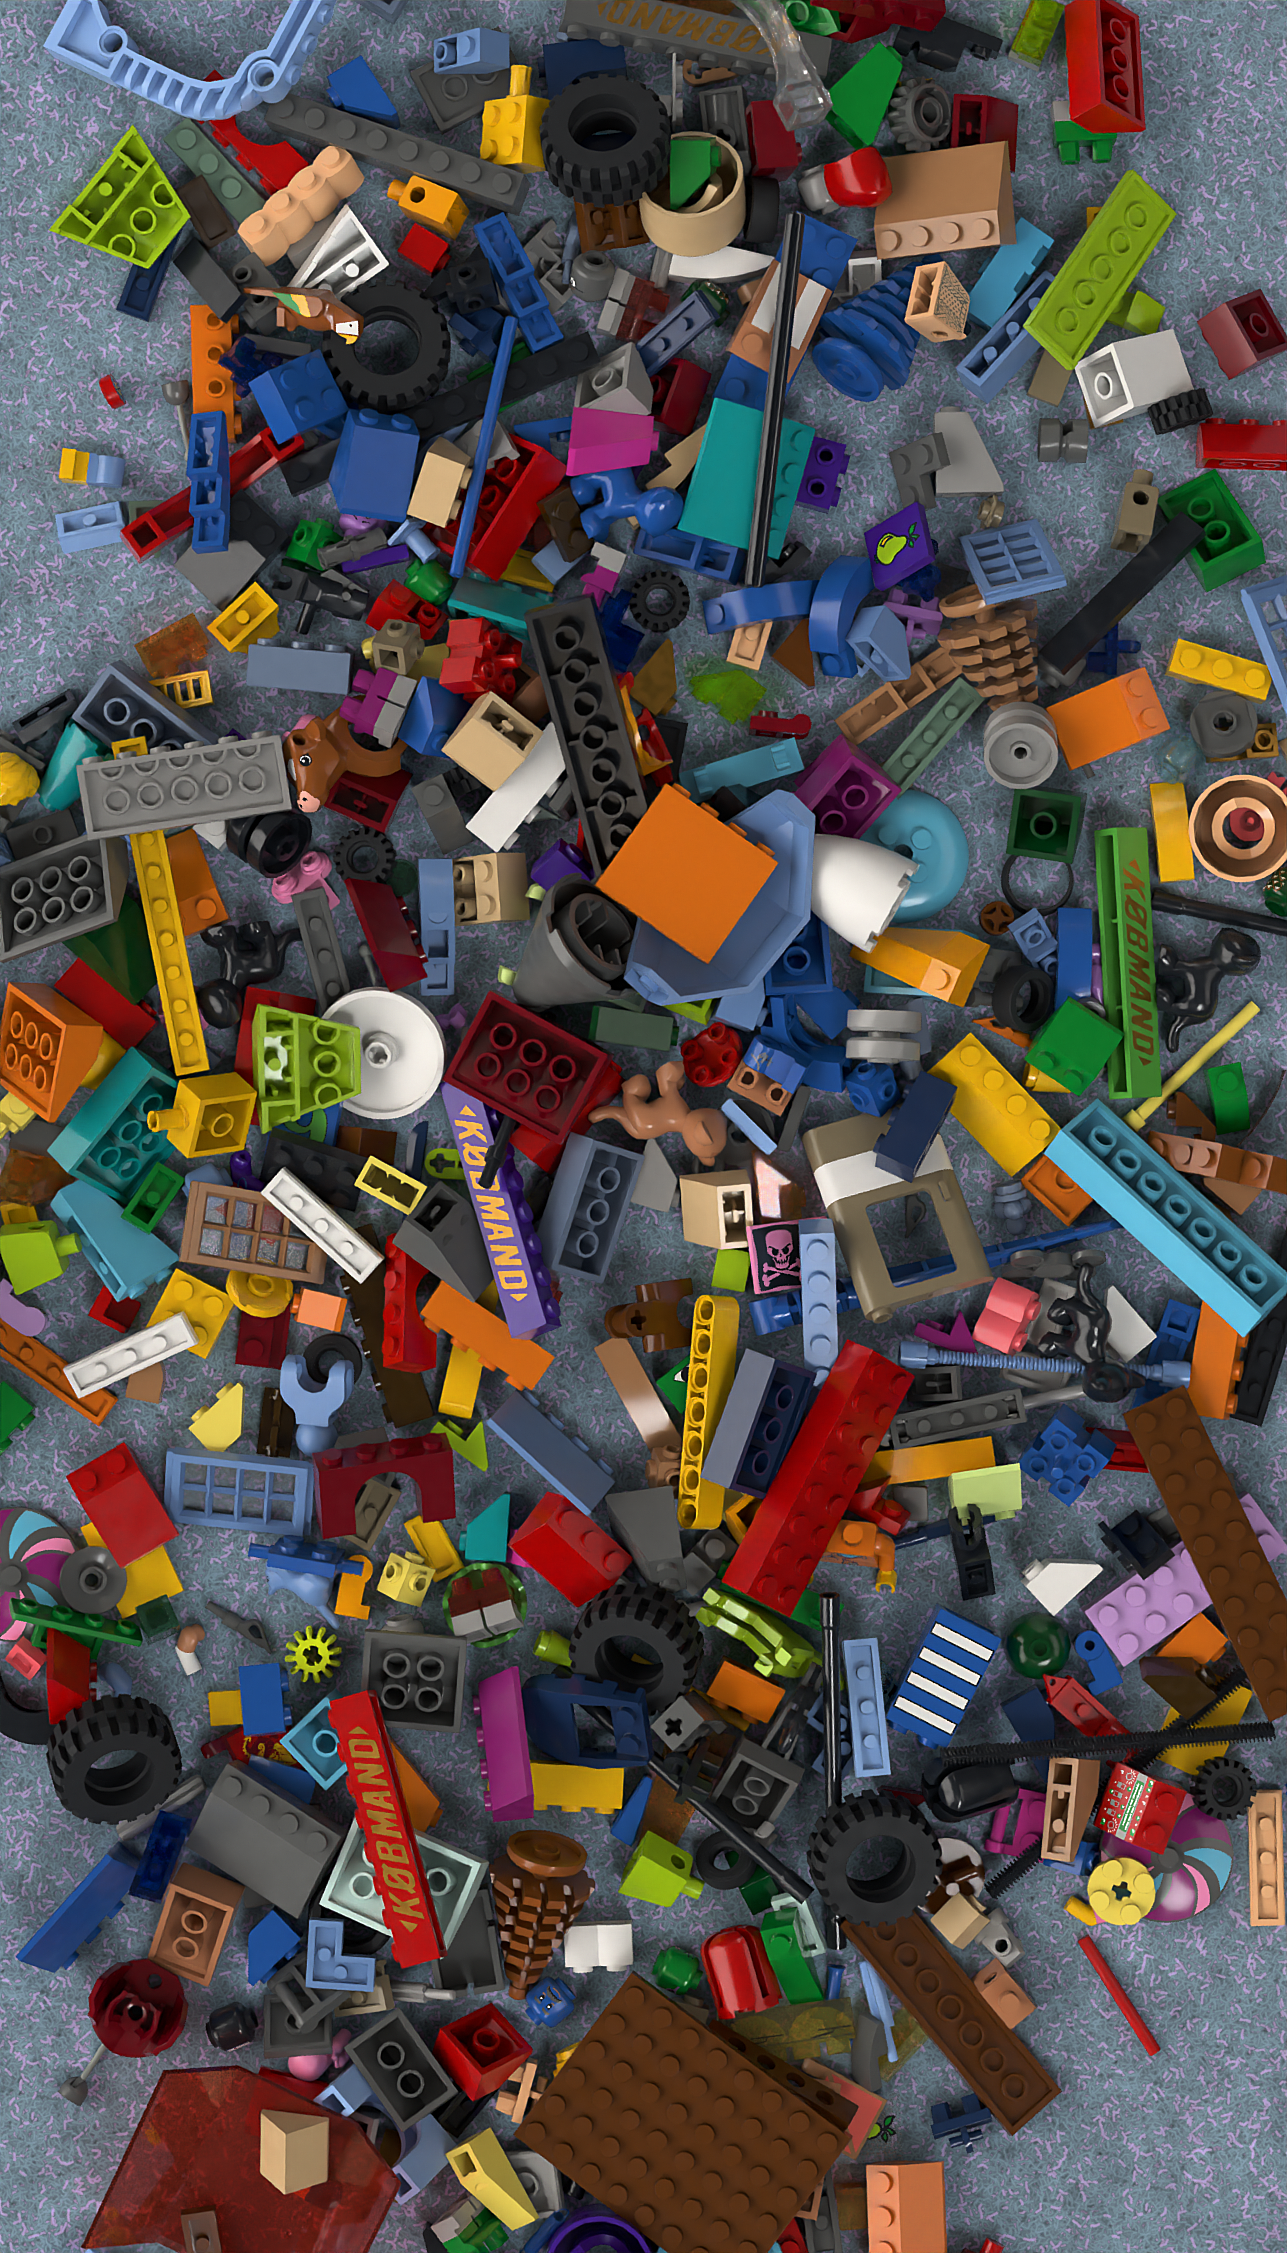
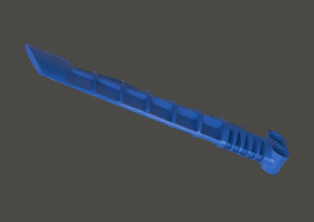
(785, 1310)

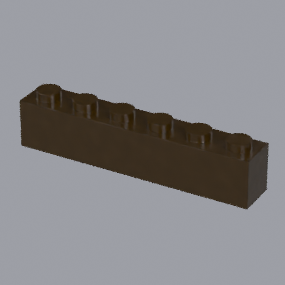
(403, 1391)

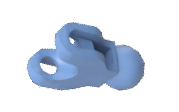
(314, 1402)

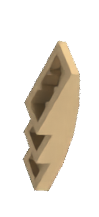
(681, 464)

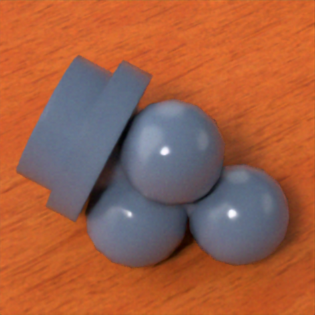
(1011, 1205)

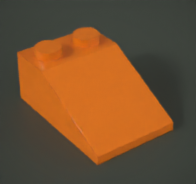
(1108, 718)
(195, 886)

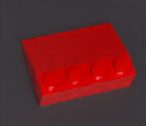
(504, 509)

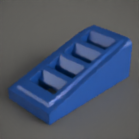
(629, 1818)

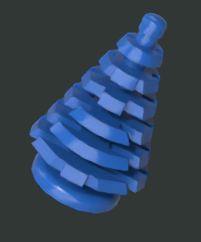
(867, 338)

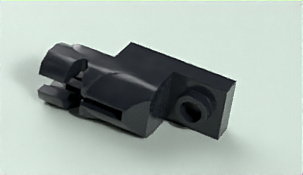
(946, 44)
(971, 1554)

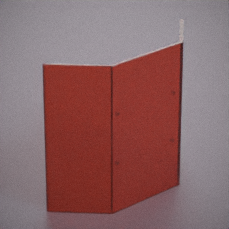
(203, 2149)

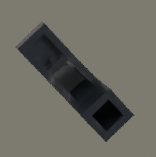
(22, 1723)

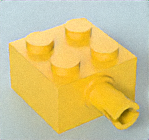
(514, 125)
(207, 1115)

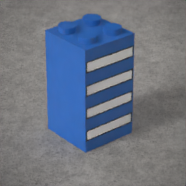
(941, 1677)

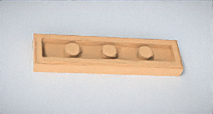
(1266, 1859)

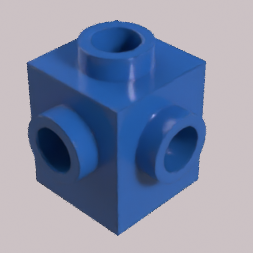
(872, 1088)

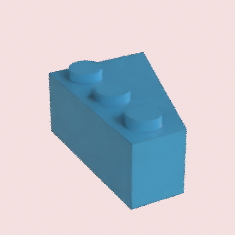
(1007, 275)

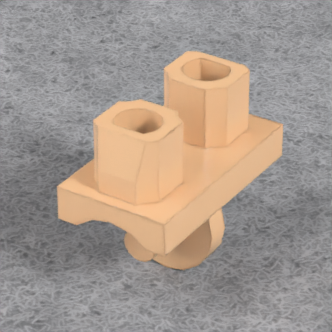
(515, 2104)

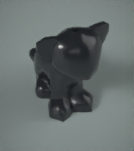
(1230, 955)
(221, 998)
(1103, 1377)

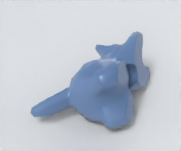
(309, 1587)

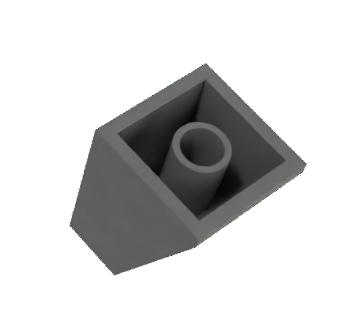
(648, 1531)

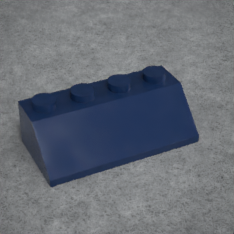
(757, 1424)

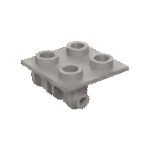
(674, 105)

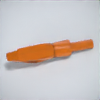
(1017, 1037)

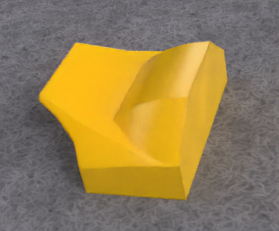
(246, 620)

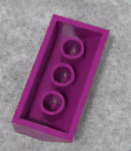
(847, 792)
(505, 1747)

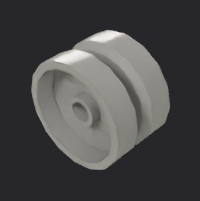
(1020, 745)
(883, 1038)

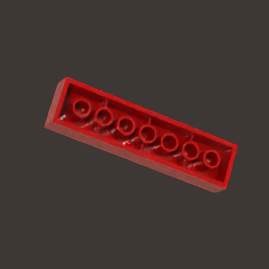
(818, 1478)

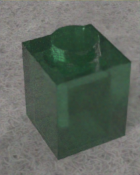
(157, 1619)

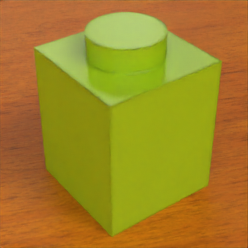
(731, 1269)

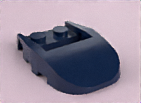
(553, 1725)

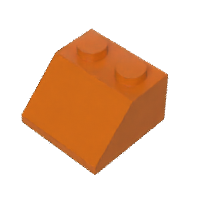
(745, 1690)

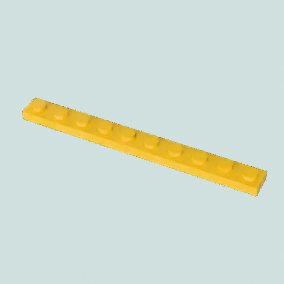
(167, 941)

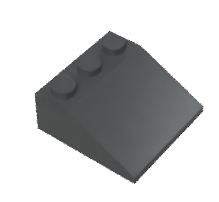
(416, 1678)

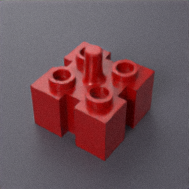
(480, 660)

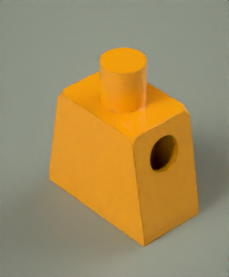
(430, 205)

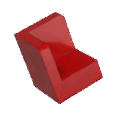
(113, 1313)

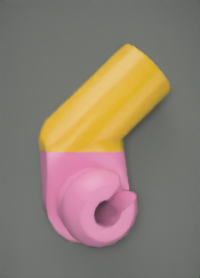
(1082, 1911)

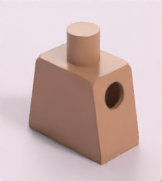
(1004, 1993)

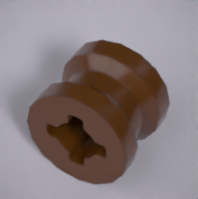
(1002, 913)

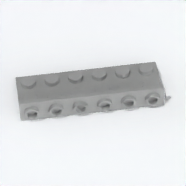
(183, 786)

